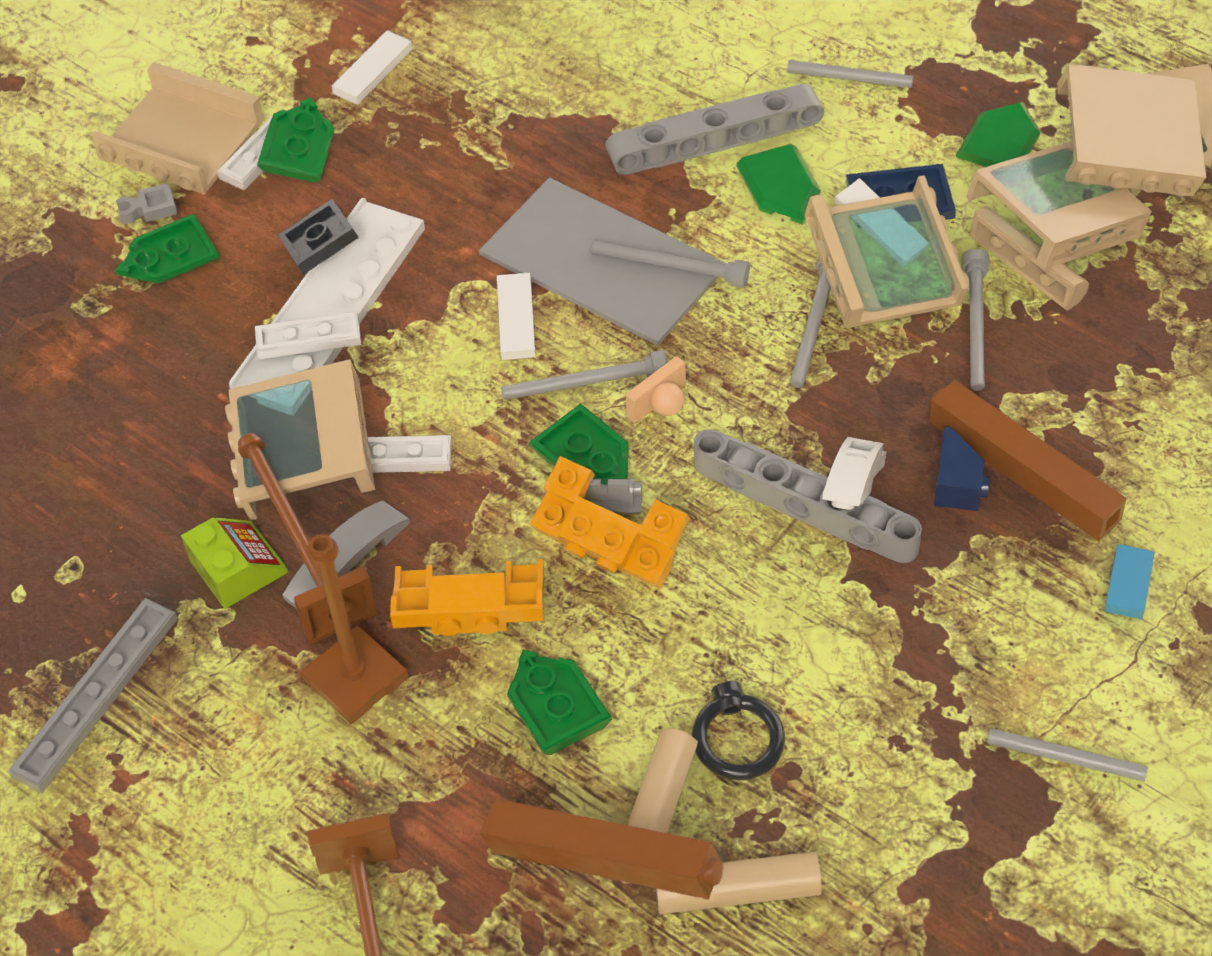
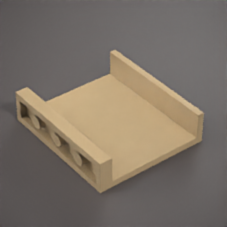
(182, 129)
(1134, 130)

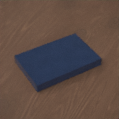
(903, 180)

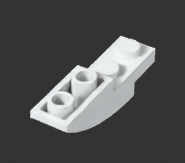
(853, 472)

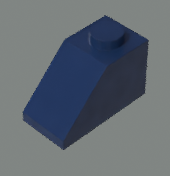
(960, 474)

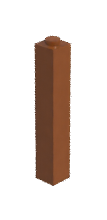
(1028, 460)
(603, 848)

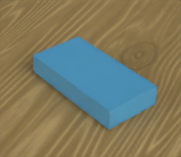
(1129, 581)

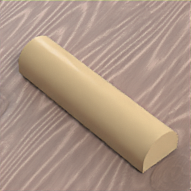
(1020, 254)
(663, 781)
(753, 883)

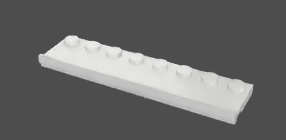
(339, 285)

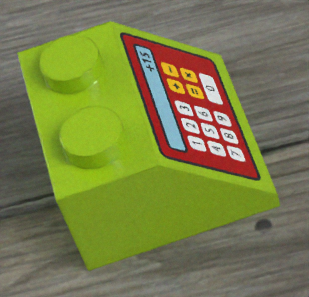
(232, 558)

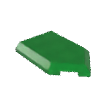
(1000, 136)
(297, 143)
(779, 181)
(168, 251)
(585, 441)
(555, 701)

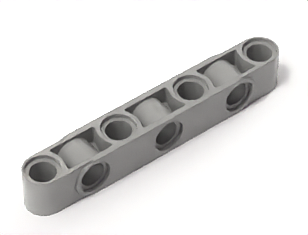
(714, 129)
(800, 493)

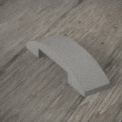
(354, 540)

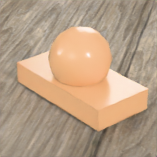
(658, 392)

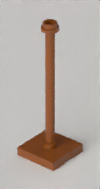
(312, 604)
(355, 668)
(353, 847)

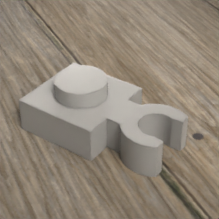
(152, 204)

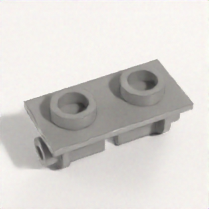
(619, 496)

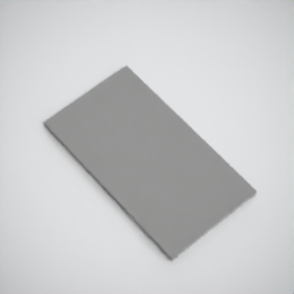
(553, 242)

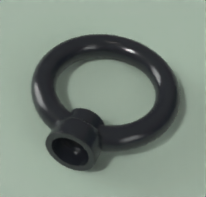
(729, 700)

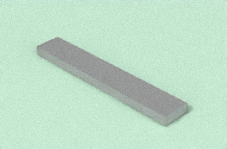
(92, 695)

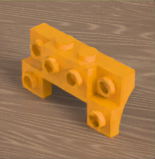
(614, 541)
(468, 601)

